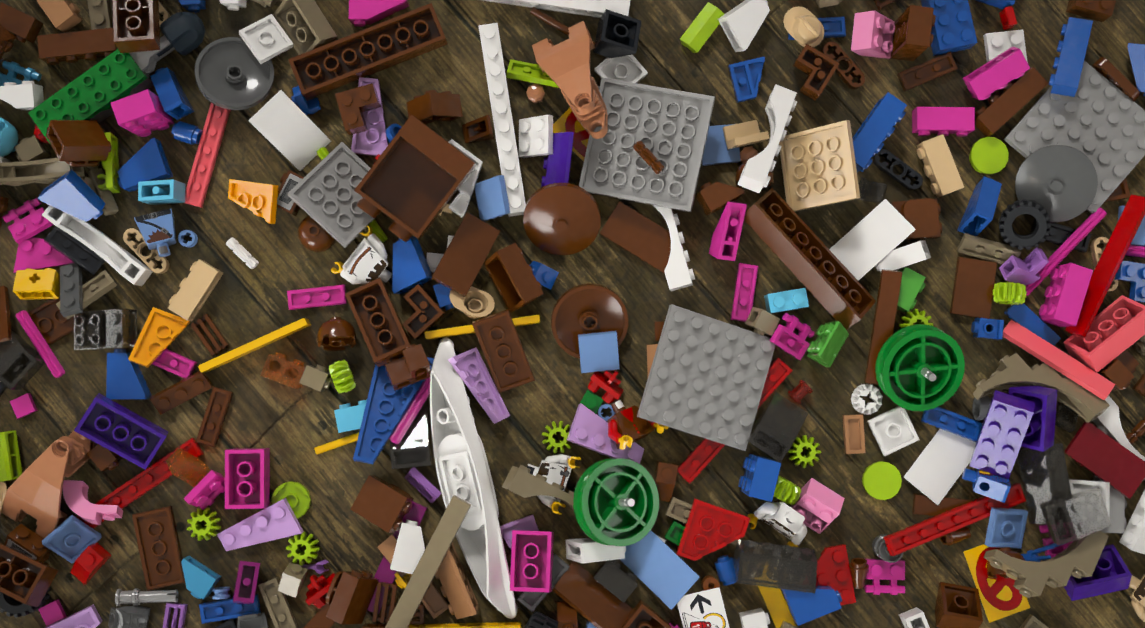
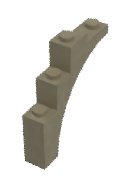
(37, 171)
(1016, 373)
(1030, 577)

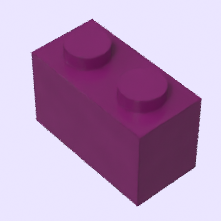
(246, 582)

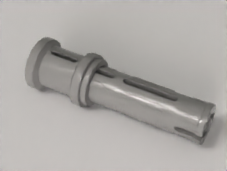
(137, 596)

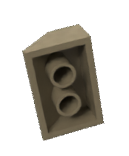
(304, 24)

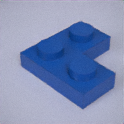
(1133, 273)

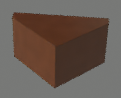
(478, 130)

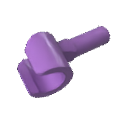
(318, 567)

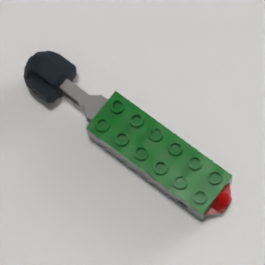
(116, 77)

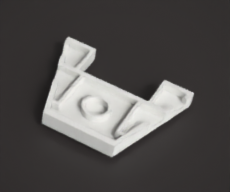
(462, 200)

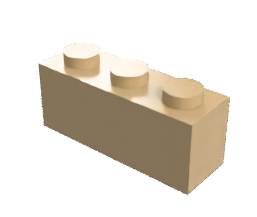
(939, 166)
(194, 290)

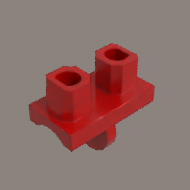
(607, 382)
(318, 588)

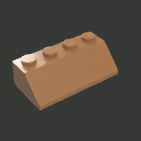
(456, 586)

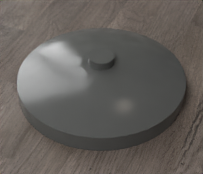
(232, 75)
(1058, 180)

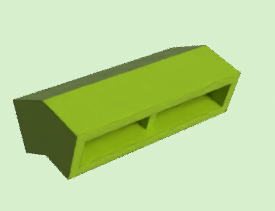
(701, 28)
(9, 456)

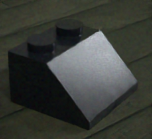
(617, 35)

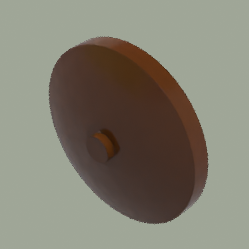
(562, 218)
(586, 311)

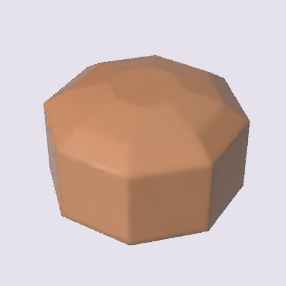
(535, 93)
(747, 152)

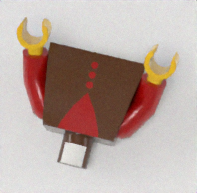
(627, 428)

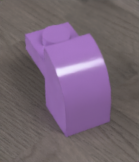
(1024, 270)

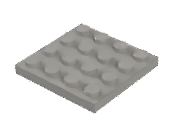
(330, 196)

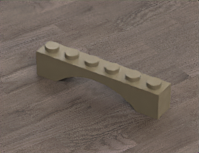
(526, 485)

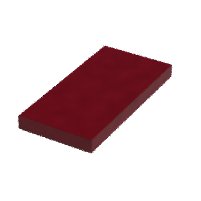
(1107, 459)

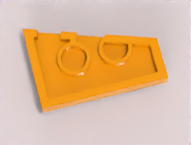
(256, 197)
(157, 334)

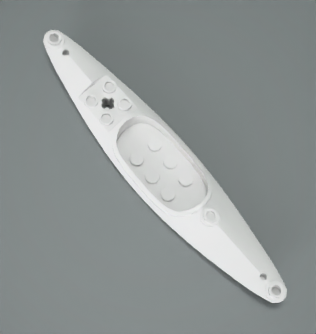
(466, 473)

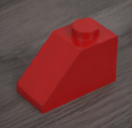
(89, 562)

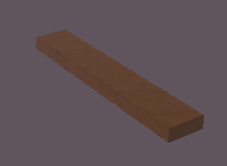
(884, 318)

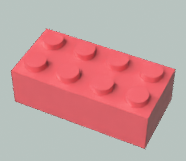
(1109, 334)

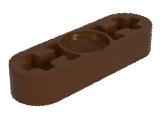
(851, 65)
(1112, 74)

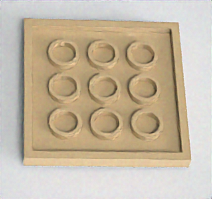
(819, 166)

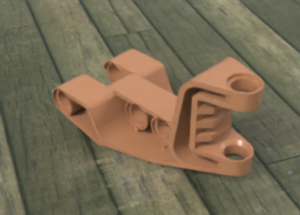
(570, 69)
(40, 485)

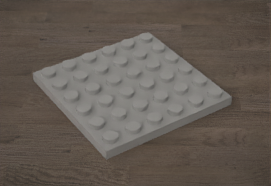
(1095, 121)
(668, 124)
(706, 378)

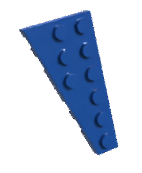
(382, 413)

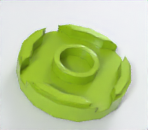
(988, 155)
(881, 480)
(296, 495)

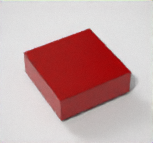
(1008, 18)

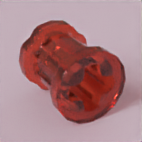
(799, 392)

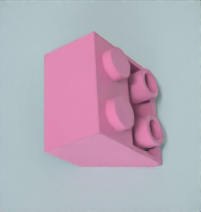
(872, 35)
(818, 505)

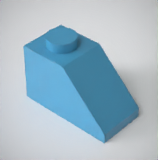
(198, 578)

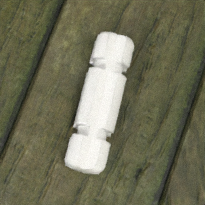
(242, 253)

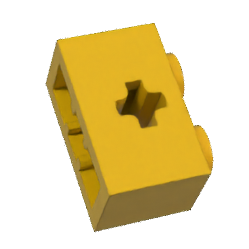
(37, 284)

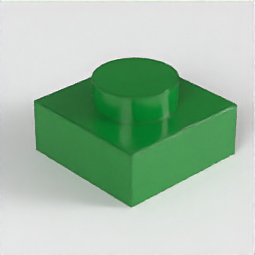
(591, 401)

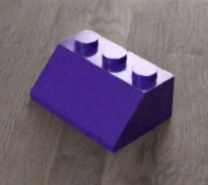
(559, 162)
(1042, 424)
(1108, 576)

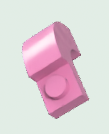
(77, 499)

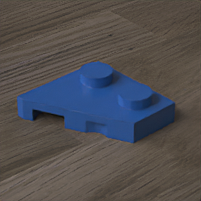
(746, 78)

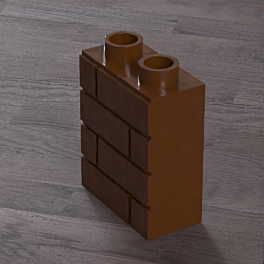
(413, 179)

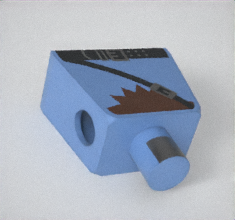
(158, 230)

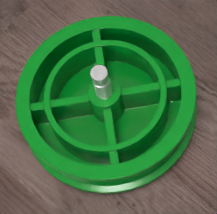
(920, 367)
(616, 502)

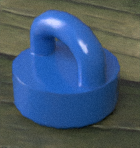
(391, 131)

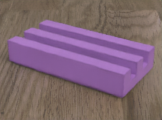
(419, 482)
(176, 606)

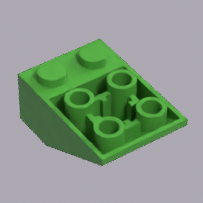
(828, 343)

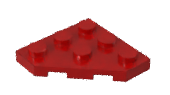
(710, 529)
(835, 572)

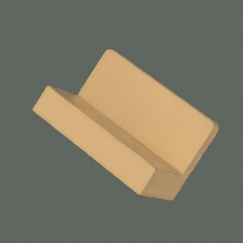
(744, 134)

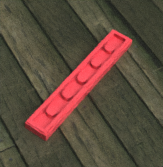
(206, 155)
(1058, 360)

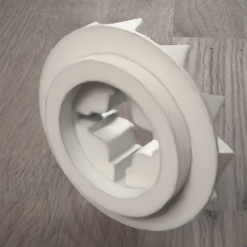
(859, 404)

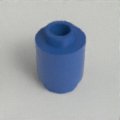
(186, 133)
(726, 570)

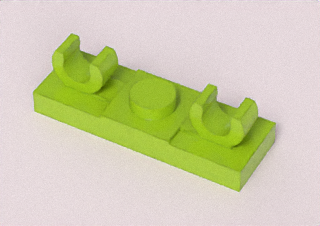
(111, 166)

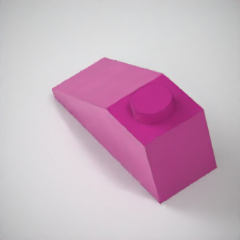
(371, 11)
(728, 232)

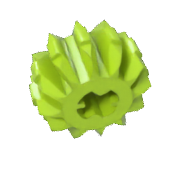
(1009, 293)
(915, 317)
(342, 376)
(552, 440)
(811, 452)
(787, 491)
(196, 521)
(306, 555)

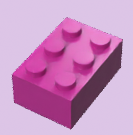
(141, 113)
(1065, 295)
(247, 478)
(531, 561)

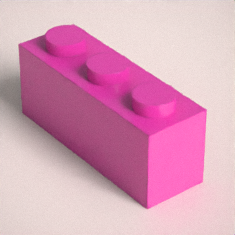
(996, 73)
(943, 120)

